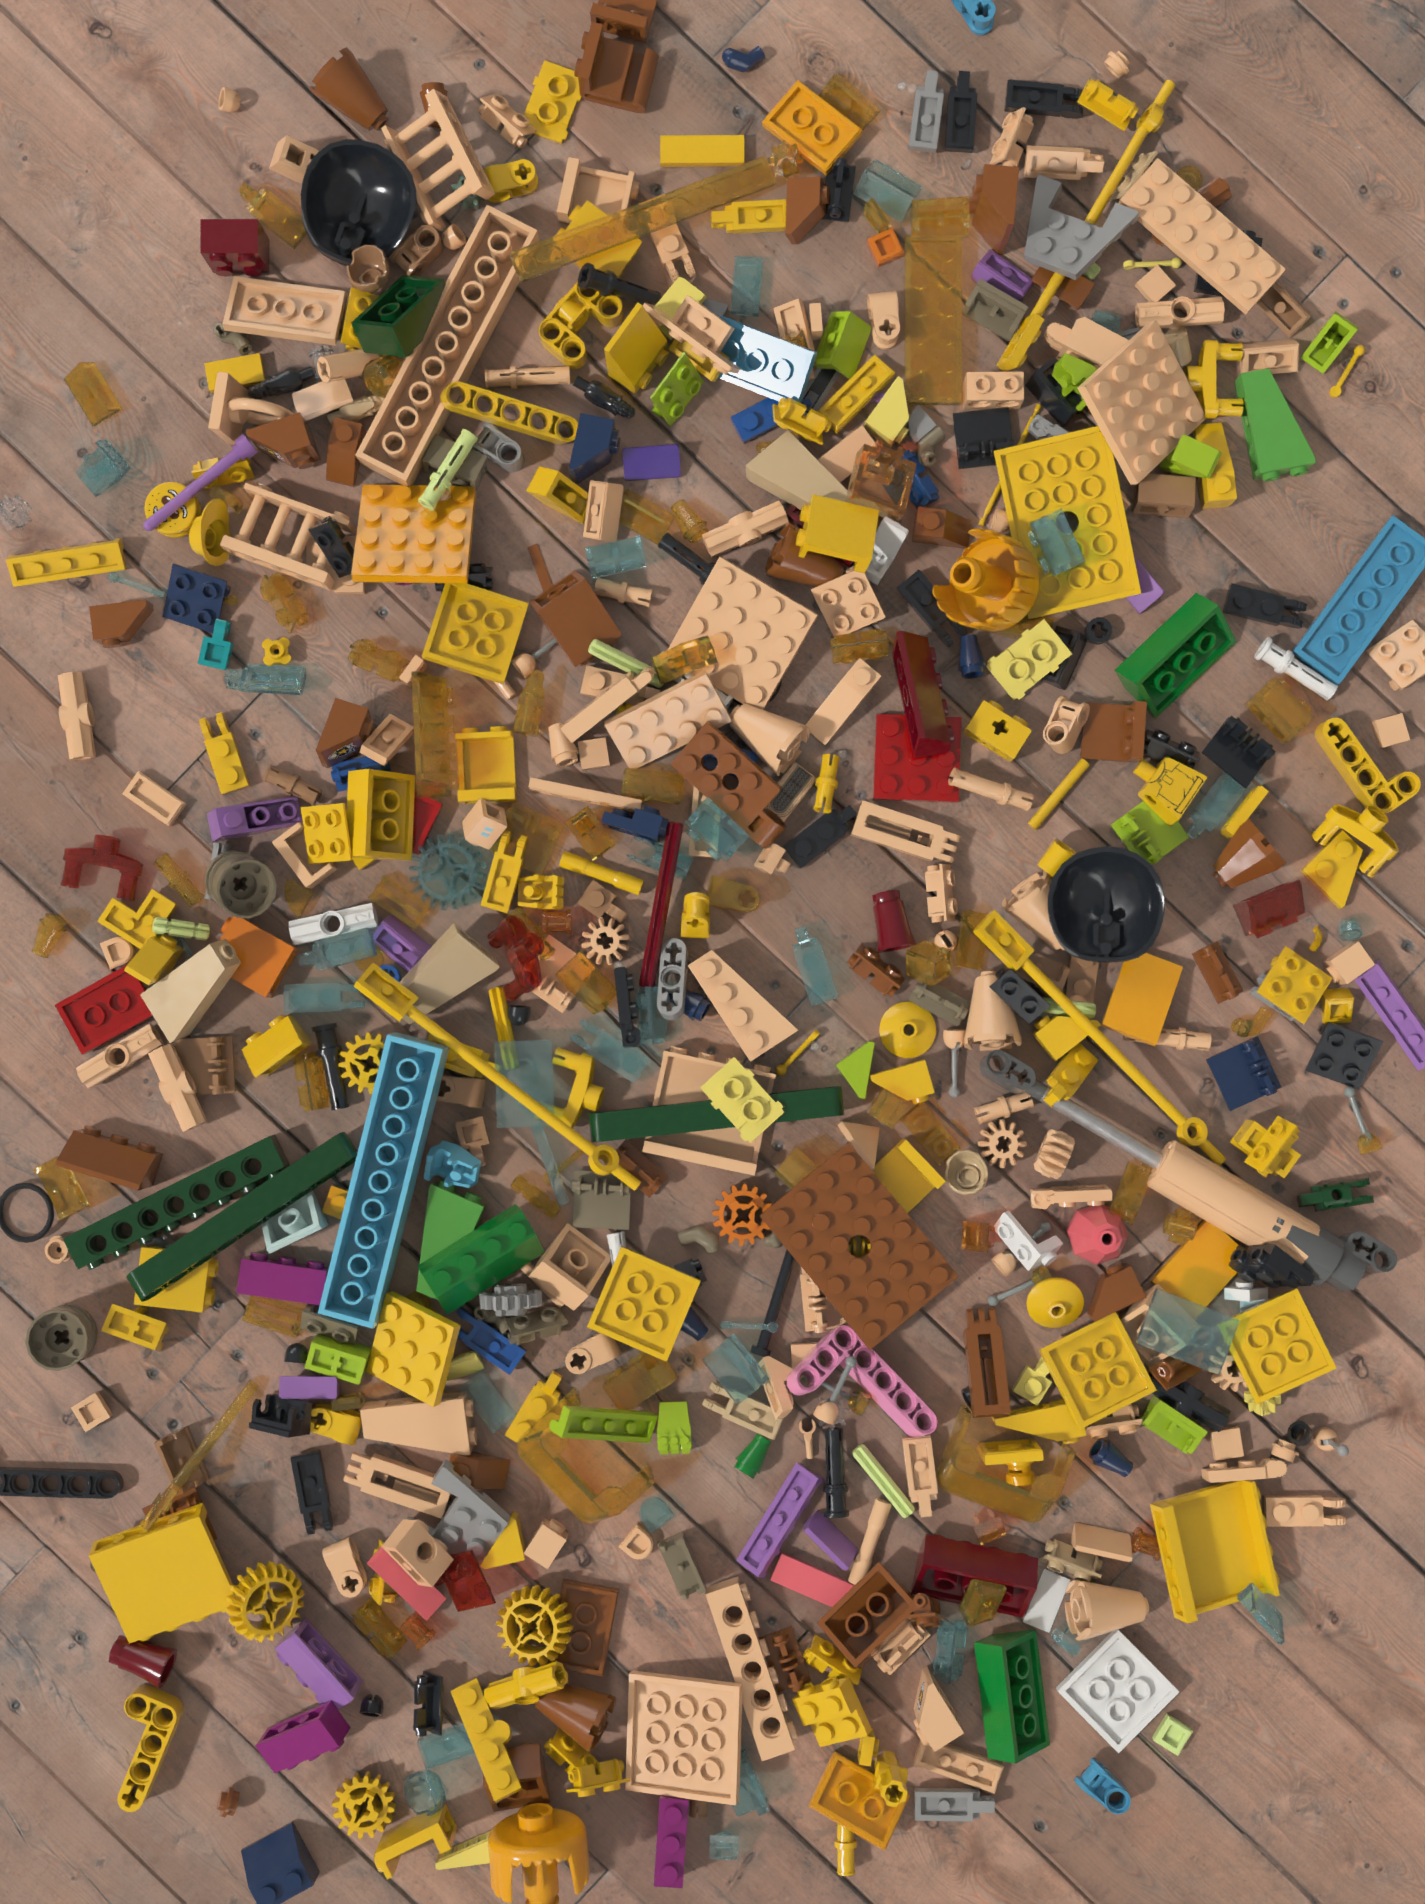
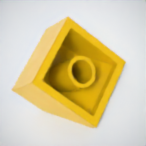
(275, 1046)

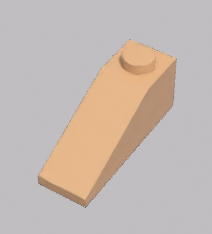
(292, 158)
(843, 701)

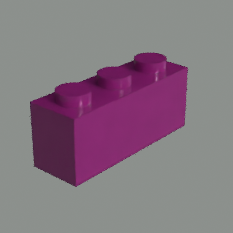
(282, 1278)
(303, 1737)
(671, 1842)

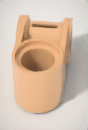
(884, 315)
(1067, 719)
(597, 1350)
(345, 1563)

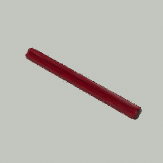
(661, 904)

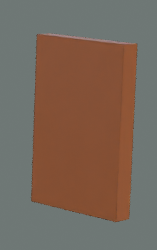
(592, 1619)

